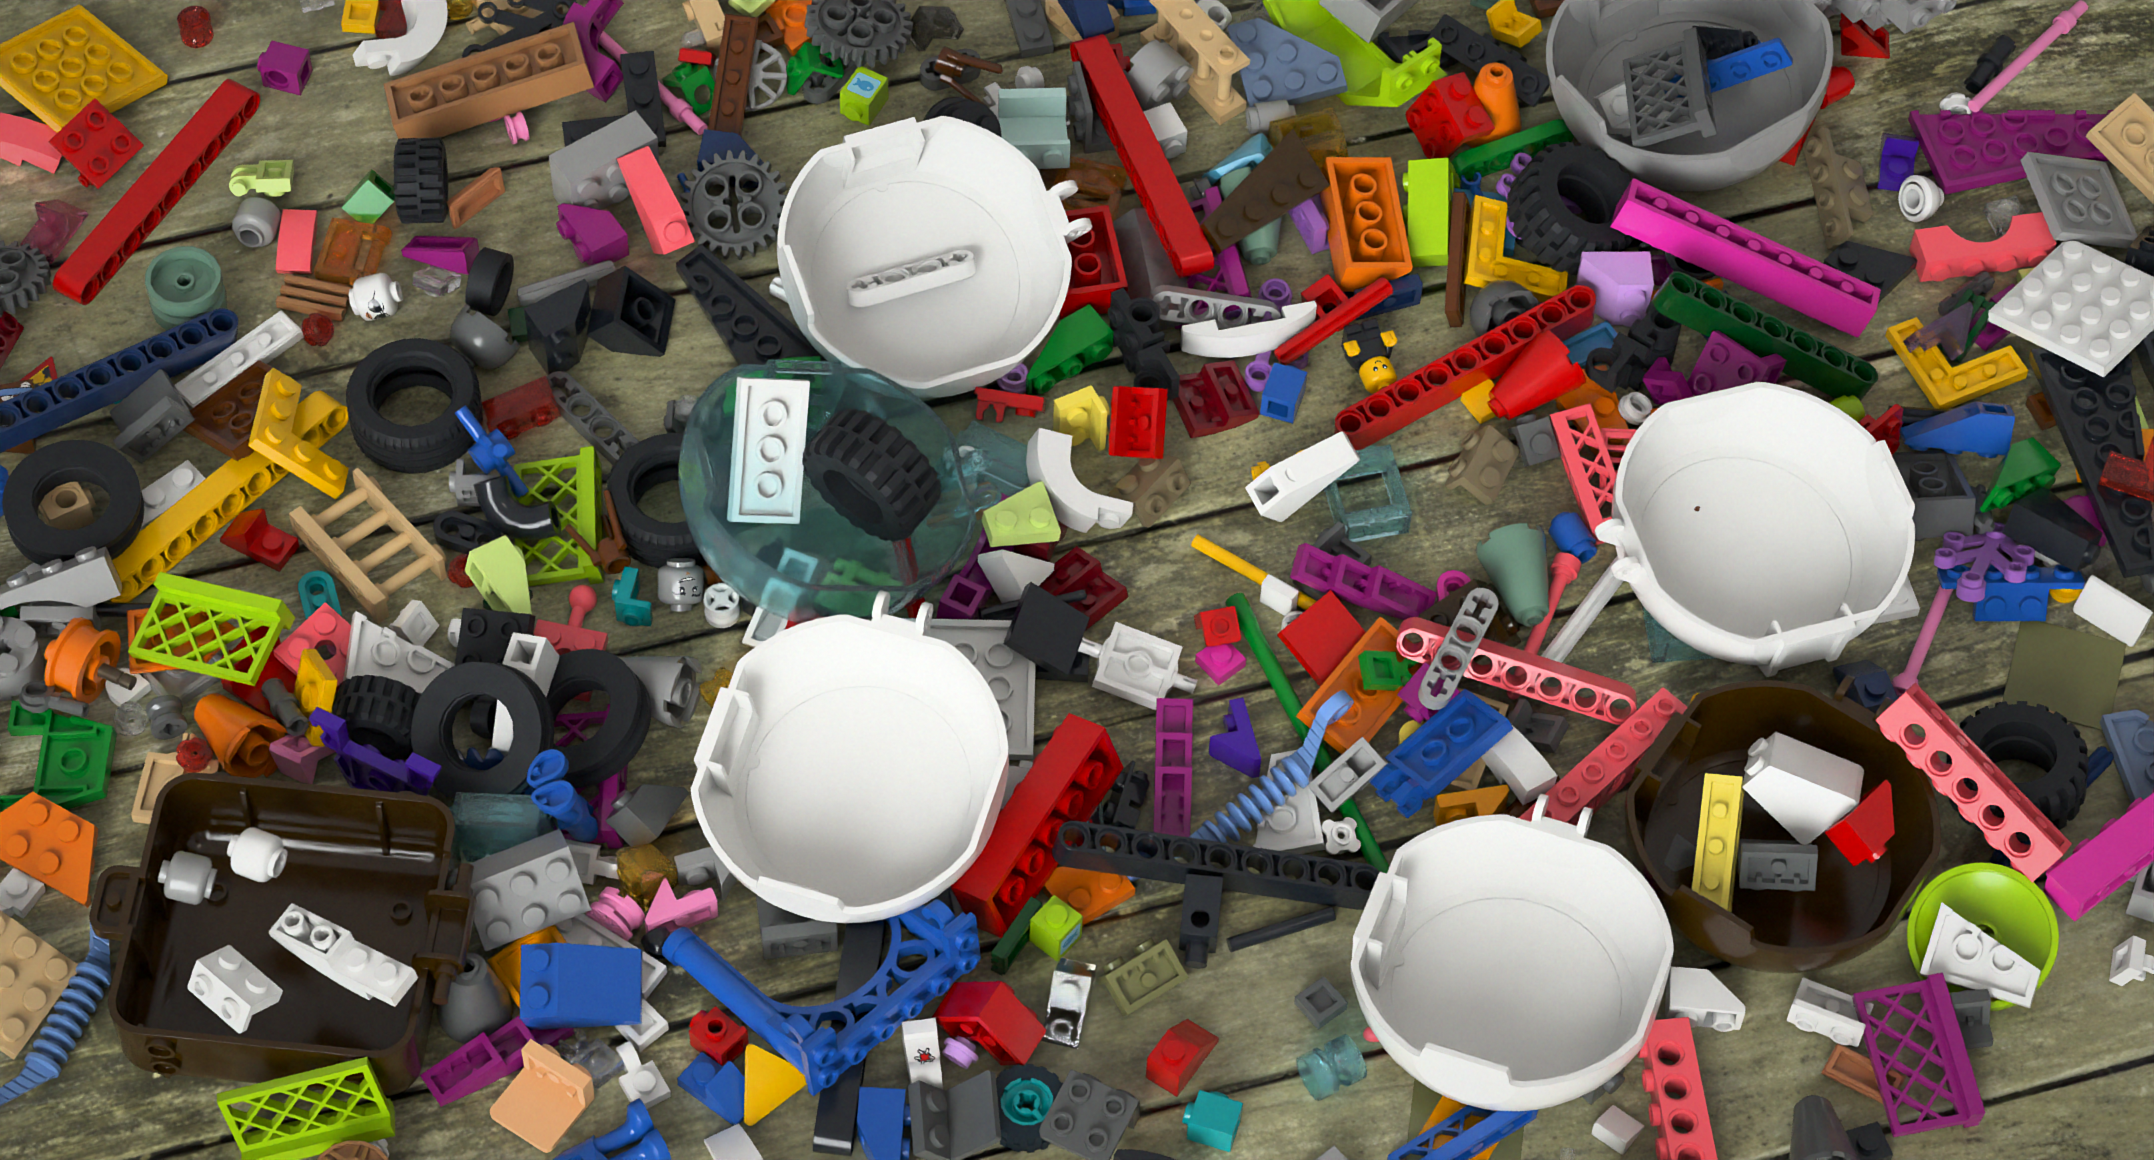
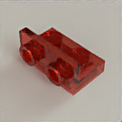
(522, 408)

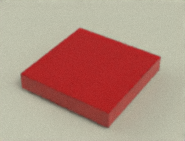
(1322, 636)

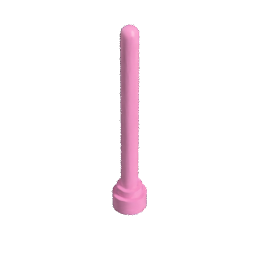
(1914, 664)

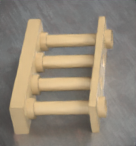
(1207, 50)
(353, 574)

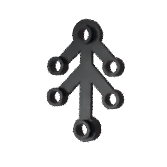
(522, 25)

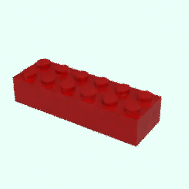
(1059, 788)

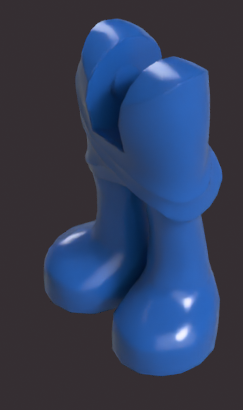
(559, 797)
(636, 1127)

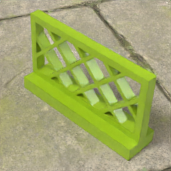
(587, 509)
(226, 605)
(311, 1132)

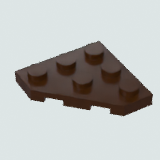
(229, 413)

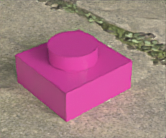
(1220, 662)

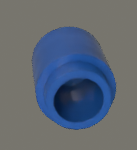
(1572, 536)

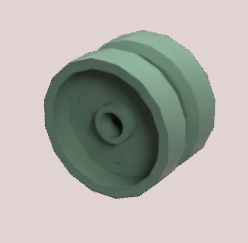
(184, 285)

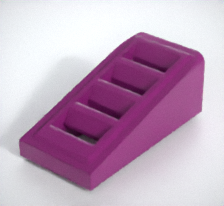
(444, 252)

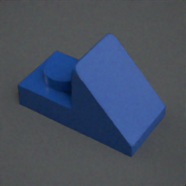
(716, 1087)

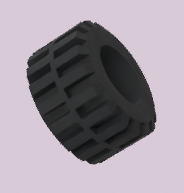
(421, 180)
(378, 713)

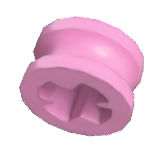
(516, 127)

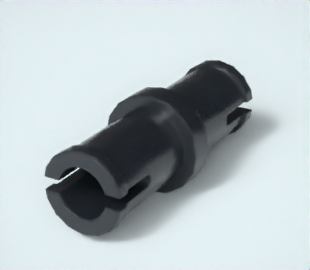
(1990, 64)

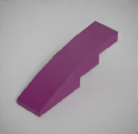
(1360, 584)
(1173, 766)
(486, 1060)

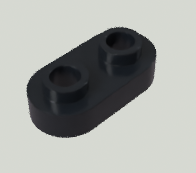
(469, 529)

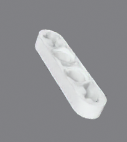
(911, 278)

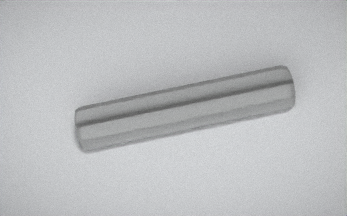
(539, 290)

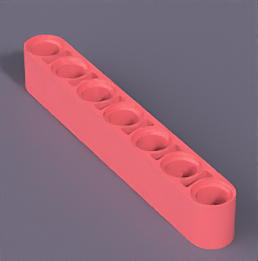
(1528, 684)

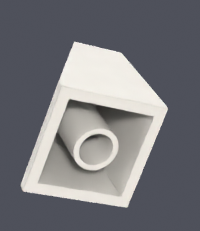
(1801, 785)

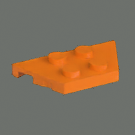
(49, 845)

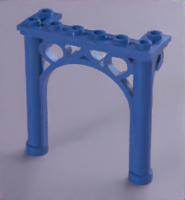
(794, 1031)

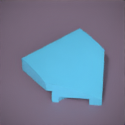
(1247, 155)

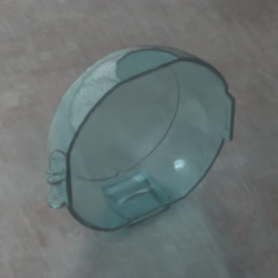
(824, 560)

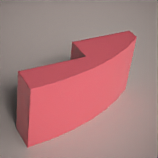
(296, 241)

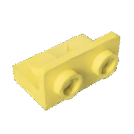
(1082, 416)

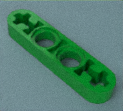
(1499, 153)

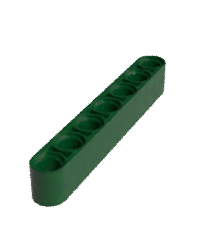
(1807, 356)

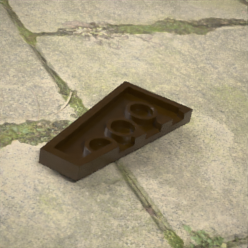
(1270, 191)

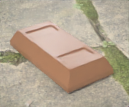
(475, 196)
(1857, 1072)

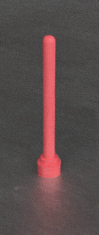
(1564, 570)

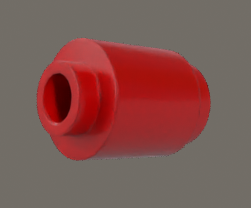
(1839, 85)

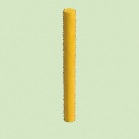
(1241, 566)

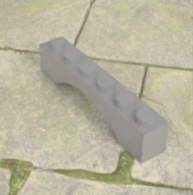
(79, 581)

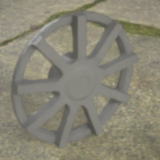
(758, 76)

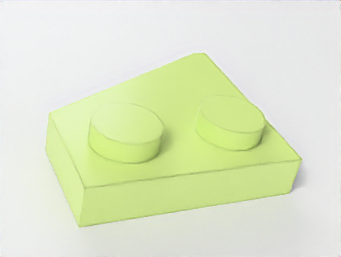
(1022, 519)

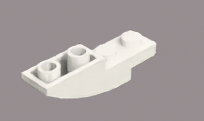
(341, 957)

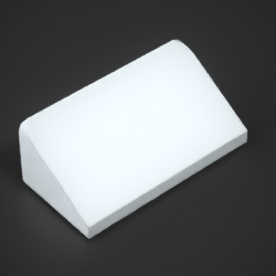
(2112, 611)

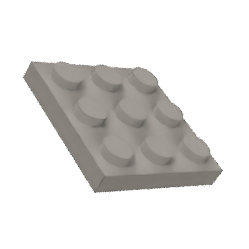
(2079, 200)

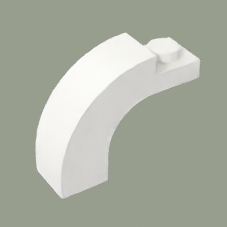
(425, 27)
(1072, 502)

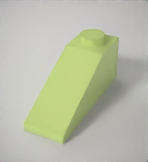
(500, 575)

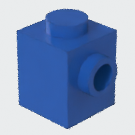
(1283, 392)

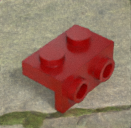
(1137, 422)

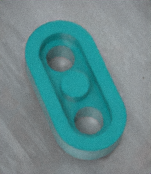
(313, 582)

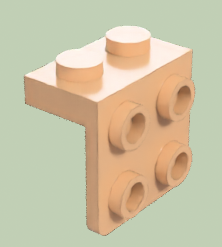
(544, 1097)

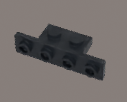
(1480, 50)

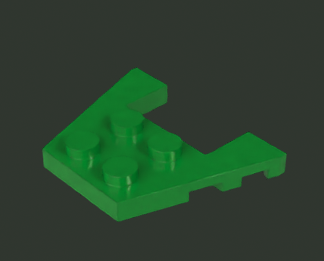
(72, 756)

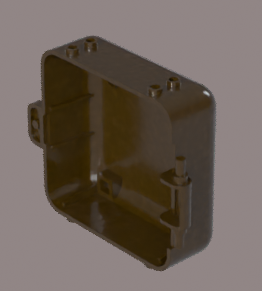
(353, 858)

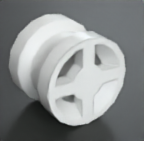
(720, 596)

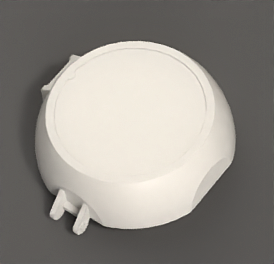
(909, 198)
(1793, 533)
(852, 767)
(1511, 960)

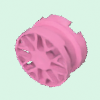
(616, 913)

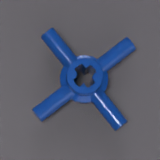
(491, 450)

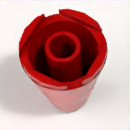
(1535, 377)

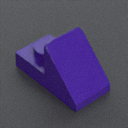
(1896, 160)
(1238, 745)

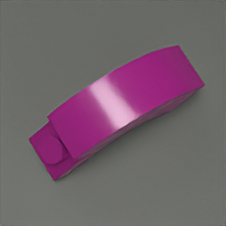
(590, 23)

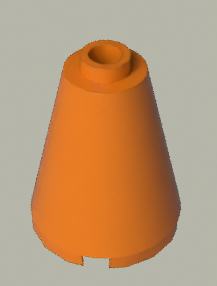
(1499, 98)
(238, 735)

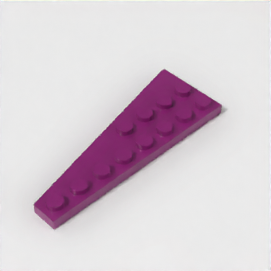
(1988, 148)

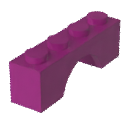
(970, 587)

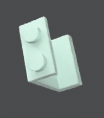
(1036, 124)

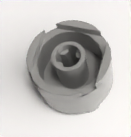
(1158, 74)
(19, 657)

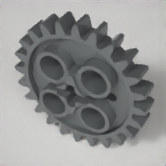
(859, 29)
(703, 208)
(22, 276)

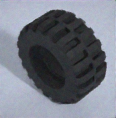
(1548, 224)
(871, 474)
(2036, 737)

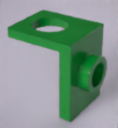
(807, 61)
(688, 78)

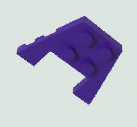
(365, 765)

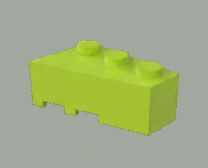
(1429, 209)

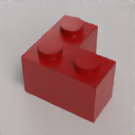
(992, 1017)

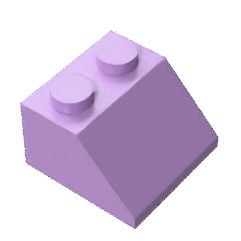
(1620, 282)

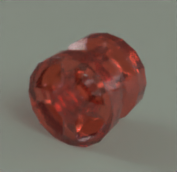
(195, 26)

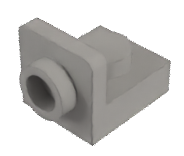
(463, 484)

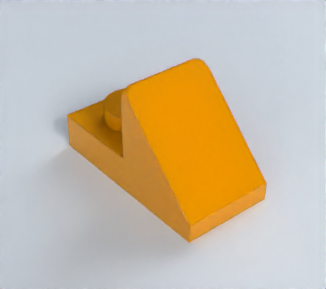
(1470, 803)

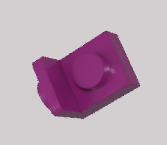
(1665, 384)

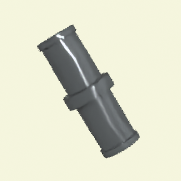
(285, 707)

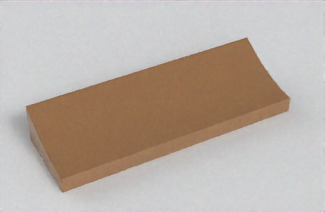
(489, 84)

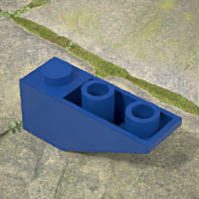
(1970, 428)
(882, 1123)

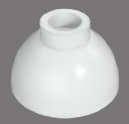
(1919, 198)

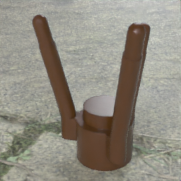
(953, 63)
(611, 550)

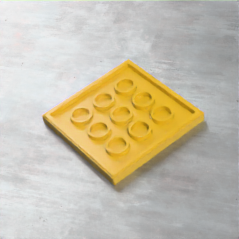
(71, 62)

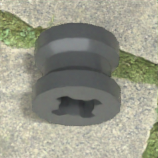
(166, 717)

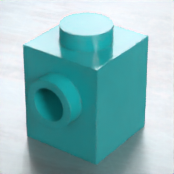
(1213, 1120)

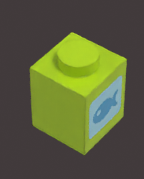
(864, 95)
(1055, 928)

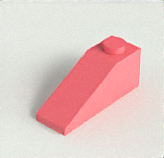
(655, 202)

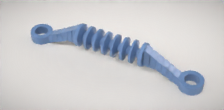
(1297, 770)
(43, 1066)

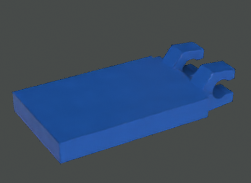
(1439, 752)

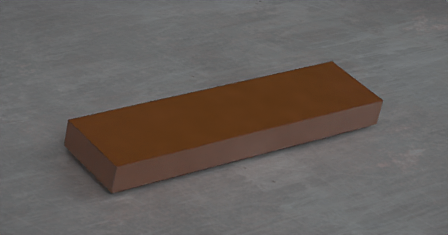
(733, 73)
(1458, 243)

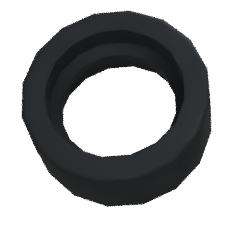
(489, 281)

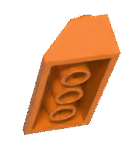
(1364, 221)

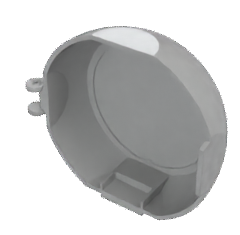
(1753, 119)

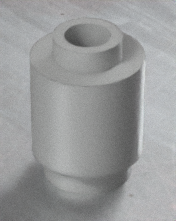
(1264, 112)

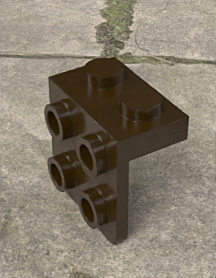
(1501, 629)

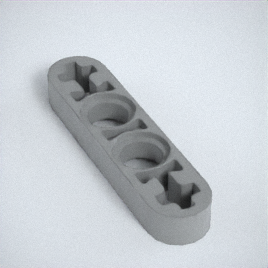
(1216, 304)
(1456, 647)

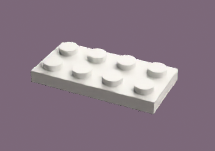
(768, 450)

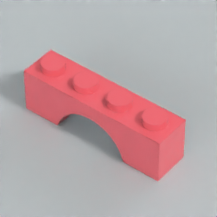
(1947, 255)

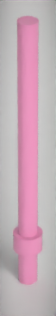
(2061, 25)
(677, 107)

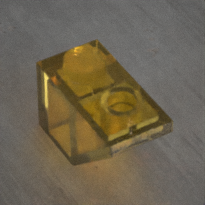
(642, 872)

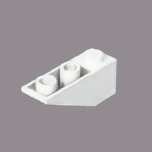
(1301, 477)
(537, 660)

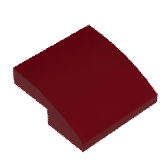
(1214, 400)
(1082, 571)

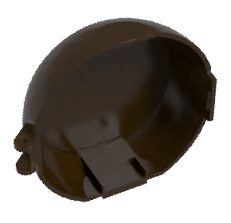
(1779, 927)

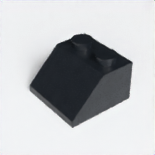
(630, 314)
(559, 327)

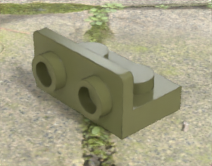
(1143, 975)

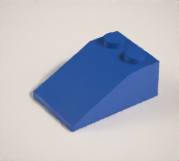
(580, 986)

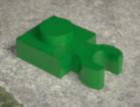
(1383, 671)

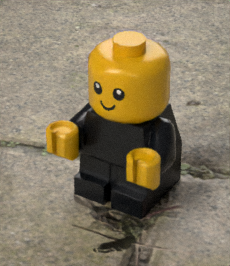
(1369, 353)

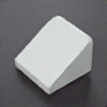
(1617, 1129)

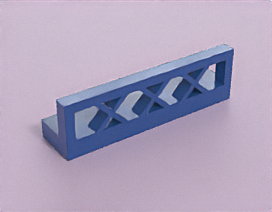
(1466, 1142)

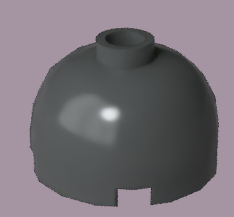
(1498, 304)
(481, 340)

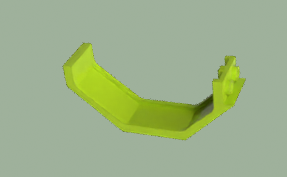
(1368, 71)

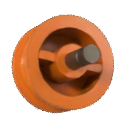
(84, 661)

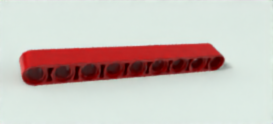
(1142, 157)
(156, 192)
(1454, 380)

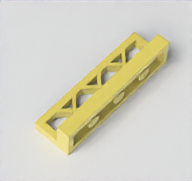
(1718, 838)

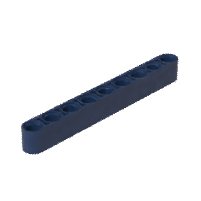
(114, 376)

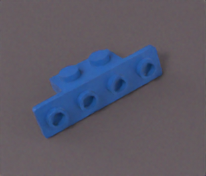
(1745, 64)
(2015, 600)

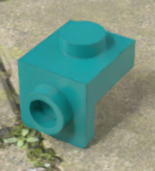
(627, 607)

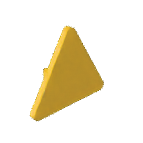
(767, 1083)

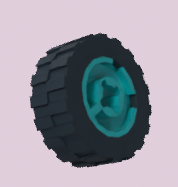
(1019, 1087)

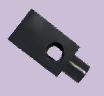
(1200, 918)

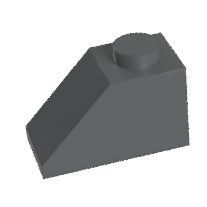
(644, 812)

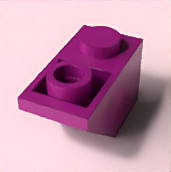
(593, 233)

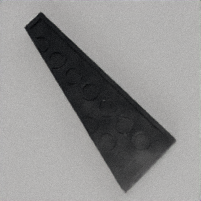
(739, 314)
(2097, 418)

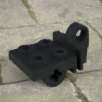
(1141, 343)
(1630, 354)
(485, 638)

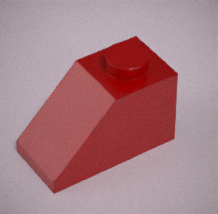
(1866, 827)
(1179, 1056)

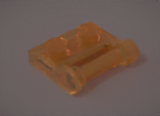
(1094, 180)
(342, 249)

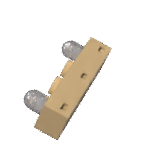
(709, 23)

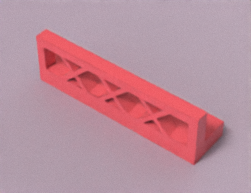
(1574, 464)

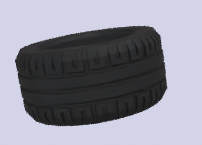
(402, 366)
(634, 473)

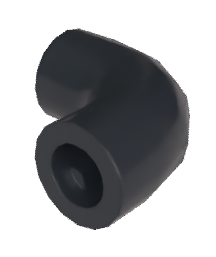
(511, 516)

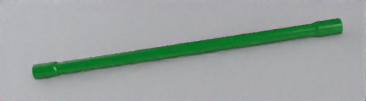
(1288, 698)

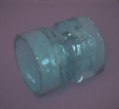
(1327, 1069)

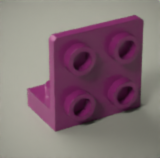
(1730, 365)

